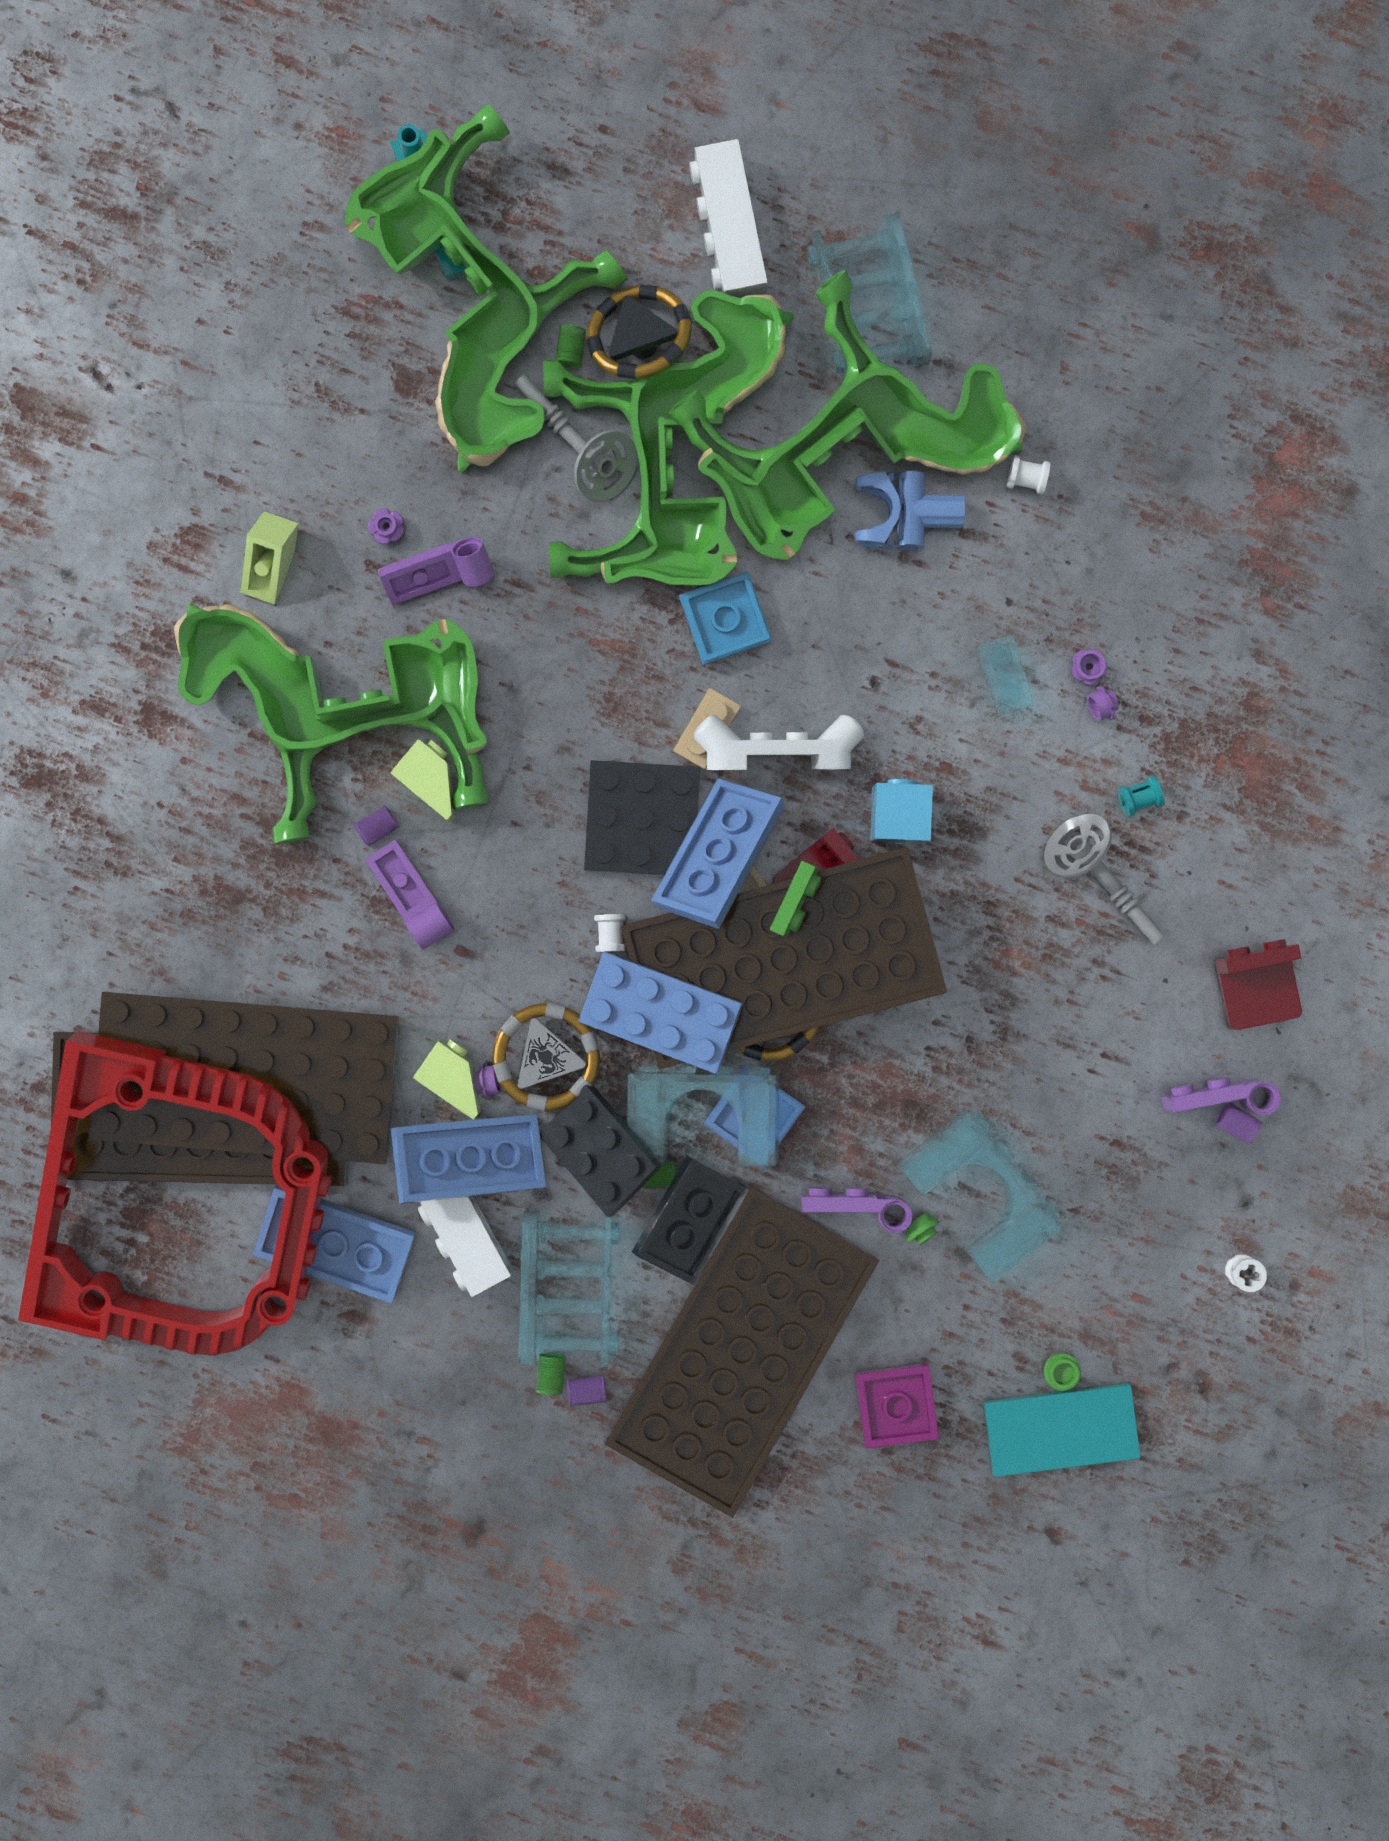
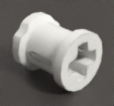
(1028, 474)
(610, 932)
(1247, 1283)

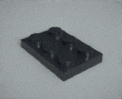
(600, 1150)
(690, 1220)

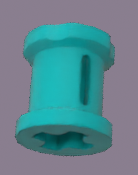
(1141, 796)

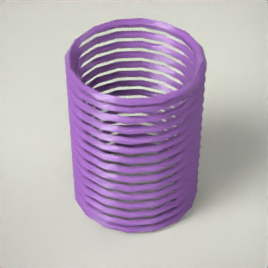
(374, 823)
(1232, 1113)
(575, 1387)

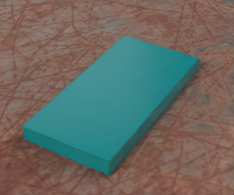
(1061, 1429)

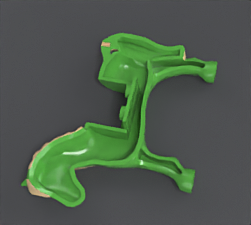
(416, 217)
(775, 491)
(676, 534)
(428, 687)

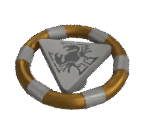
(545, 1056)

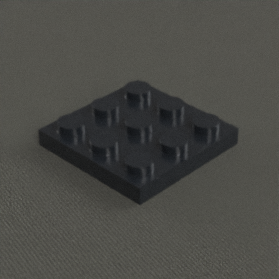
(638, 815)

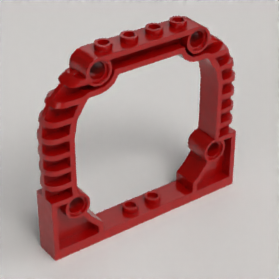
(59, 1284)

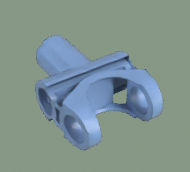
(909, 509)

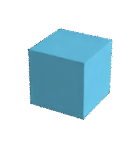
(901, 812)

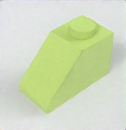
(268, 556)
(428, 776)
(451, 1077)

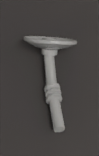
(589, 457)
(1086, 855)

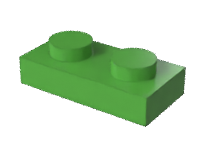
(790, 914)

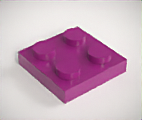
(896, 1405)

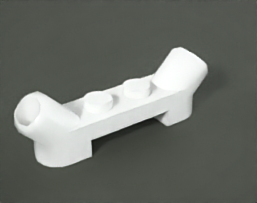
(729, 752)

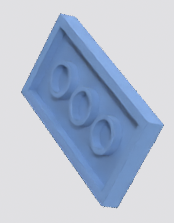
(718, 853)
(660, 1012)
(467, 1158)
(351, 1248)

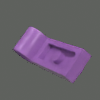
(437, 568)
(410, 894)
(1221, 1091)
(856, 1200)

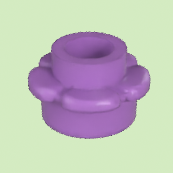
(390, 535)
(1098, 663)
(1102, 704)
(486, 1081)

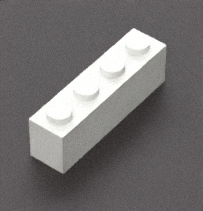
(729, 218)
(468, 1242)

